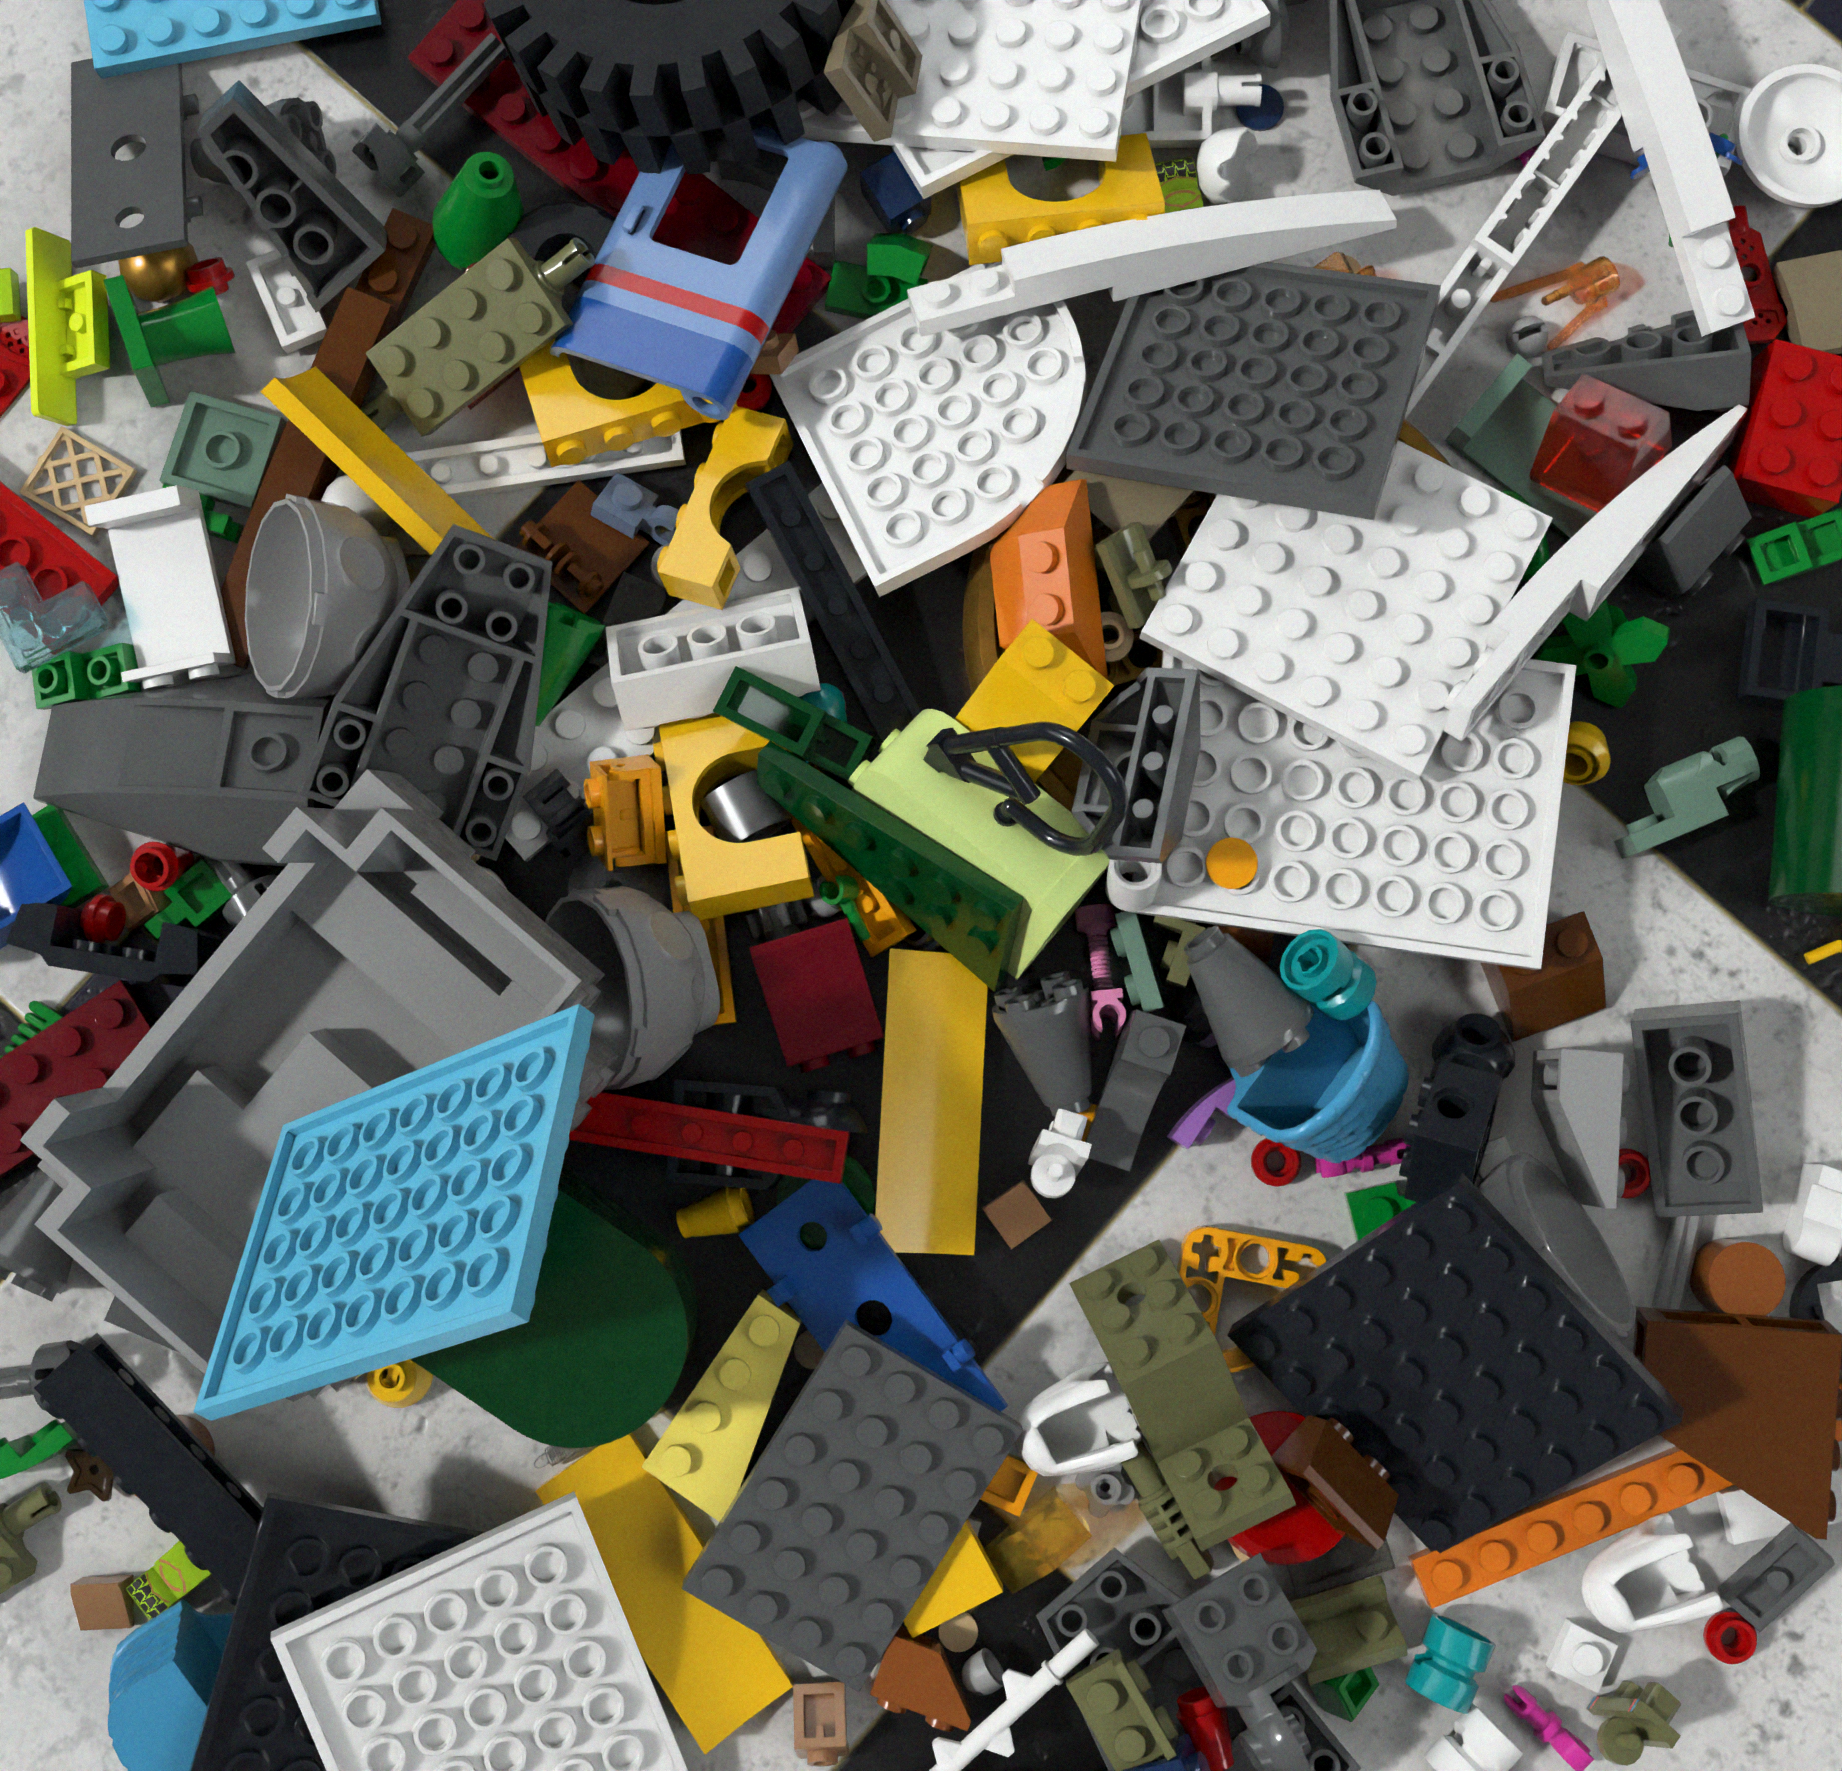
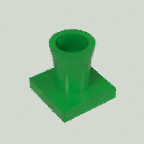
(167, 334)

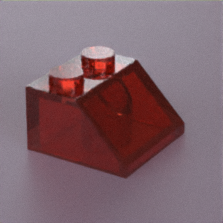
(1599, 443)

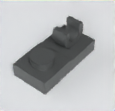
(1776, 1576)

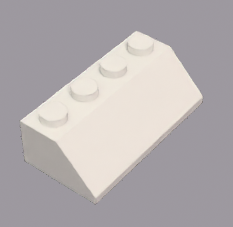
(682, 660)

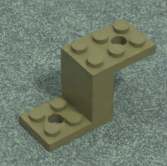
(1182, 1395)

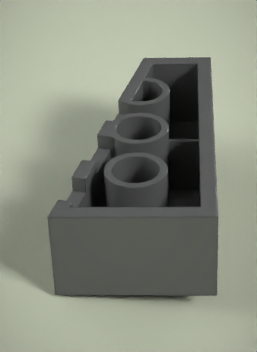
(293, 197)

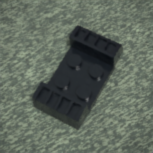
(62, 943)

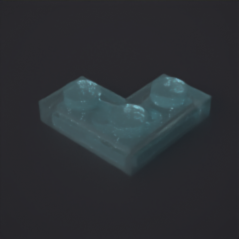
(40, 629)

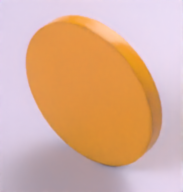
(1231, 863)

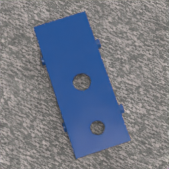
(850, 1269)

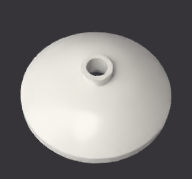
(1799, 109)

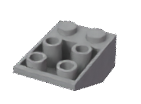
(1580, 1113)

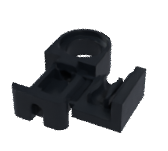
(564, 814)

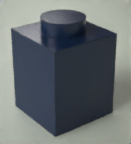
(894, 196)

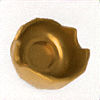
(158, 274)

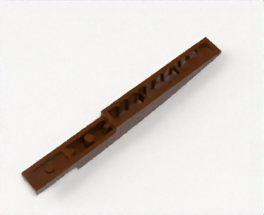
(358, 325)

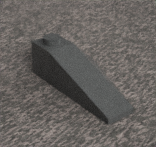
(1662, 364)

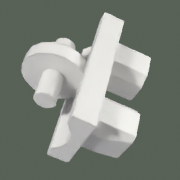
(1059, 1154)

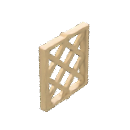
(46, 462)

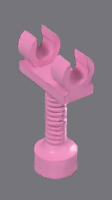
(1105, 1001)

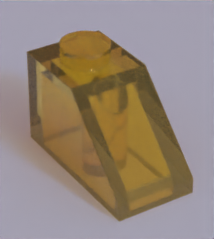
(1038, 1541)

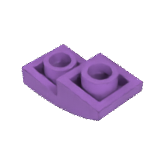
(1196, 1122)

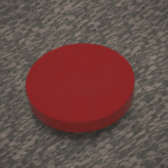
(1295, 1533)

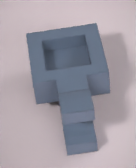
(633, 508)

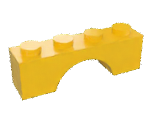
(698, 560)

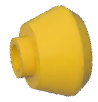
(1586, 754)
(411, 1388)

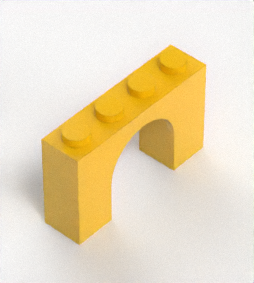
(1002, 217)
(582, 425)
(716, 873)

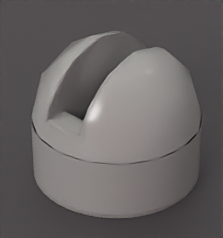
(1530, 345)
(819, 908)
(982, 1673)

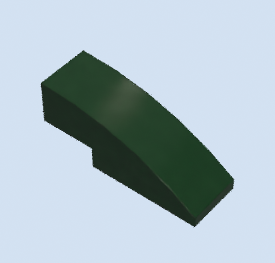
(793, 724)

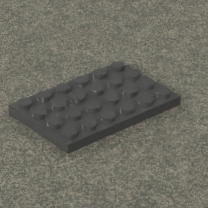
(852, 1505)

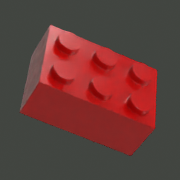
(1792, 431)

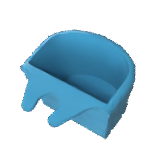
(1330, 1091)
(163, 1687)

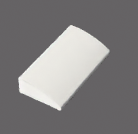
(1577, 59)

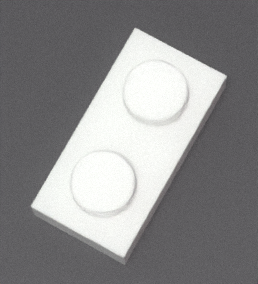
(286, 303)

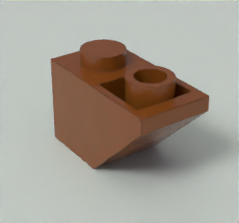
(920, 1678)

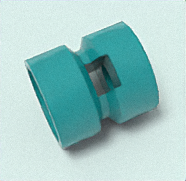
(1328, 974)
(1450, 1663)

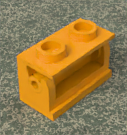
(626, 811)

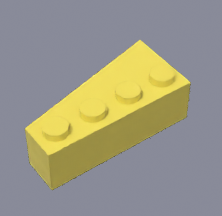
(721, 1421)

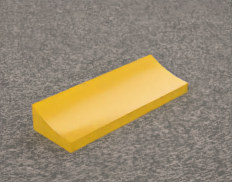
(369, 457)
(931, 1104)
(701, 1657)

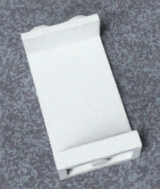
(167, 584)

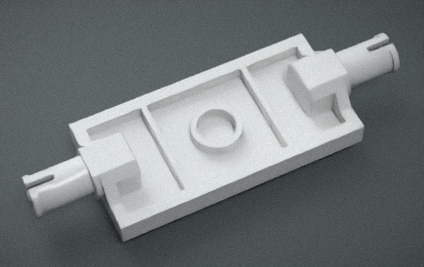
(1181, 106)

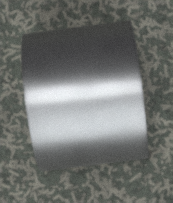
(744, 811)

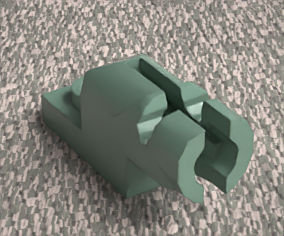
(1691, 794)

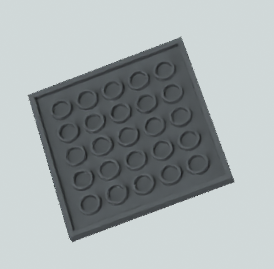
(1260, 386)

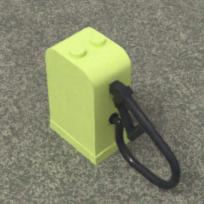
(988, 811)

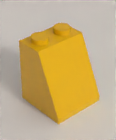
(1035, 683)

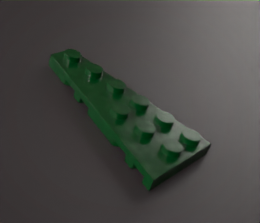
(933, 887)

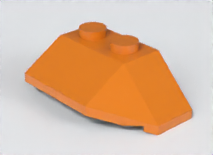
(1049, 574)

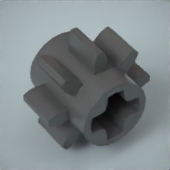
(776, 920)

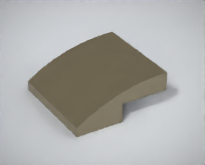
(873, 65)
(1813, 300)
(1128, 501)

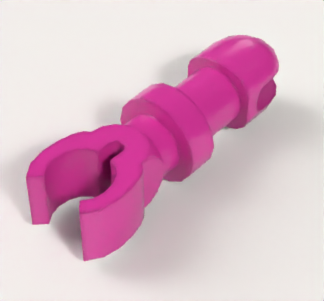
(1365, 1161)
(1548, 1728)

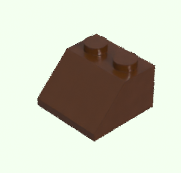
(1560, 991)
(1338, 1481)

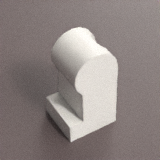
(1815, 1215)

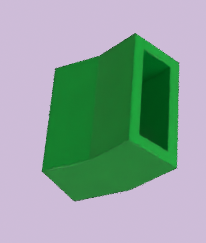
(897, 256)

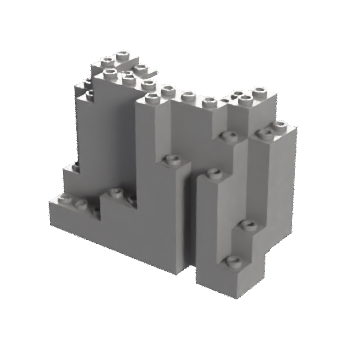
(341, 977)

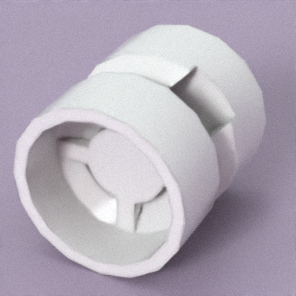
(1474, 1746)

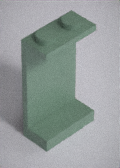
(1504, 437)

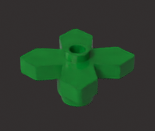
(1606, 649)

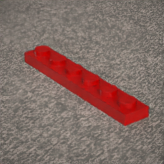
(714, 1137)

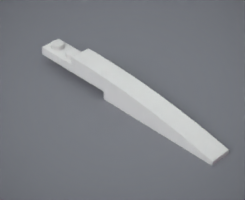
(1670, 128)
(1519, 218)
(1149, 254)
(1587, 568)

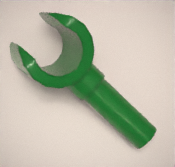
(845, 897)

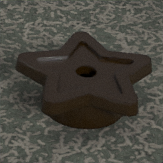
(84, 1479)

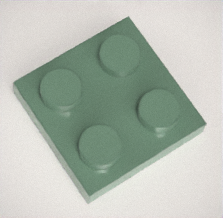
(222, 449)
(1132, 941)

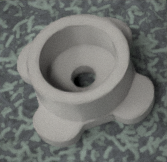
(1101, 1501)

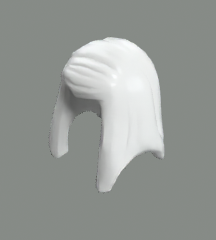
(1078, 1425)
(1646, 1580)

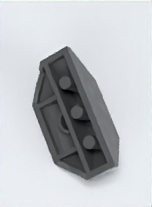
(1155, 746)

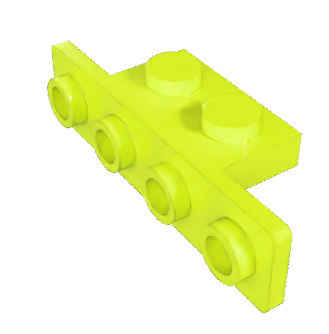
(64, 326)

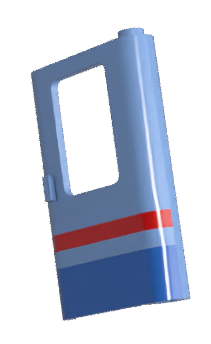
(687, 315)

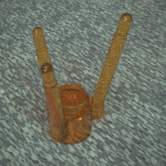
(1585, 284)

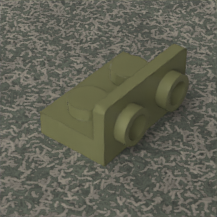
(1174, 958)
(1350, 1629)
(1120, 1712)

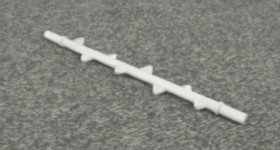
(1021, 1694)

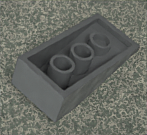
(1697, 1109)

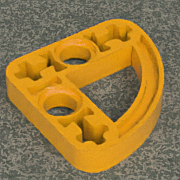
(1228, 1264)

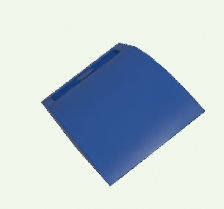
(26, 868)

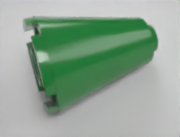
(477, 210)
(566, 646)

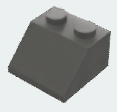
(1695, 536)

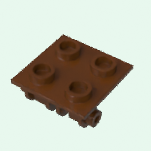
(582, 549)

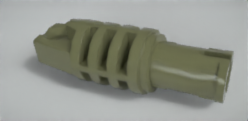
(1164, 1514)

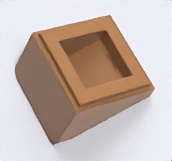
(139, 902)
(1016, 1214)
(103, 1602)

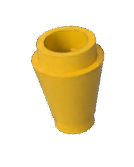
(716, 1214)

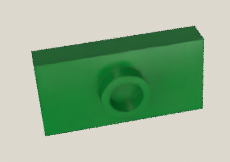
(863, 295)

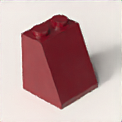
(818, 995)

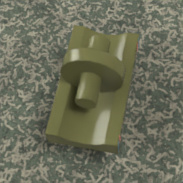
(1132, 573)
(1634, 1721)

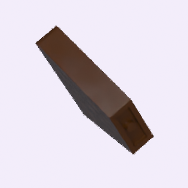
(1754, 1402)

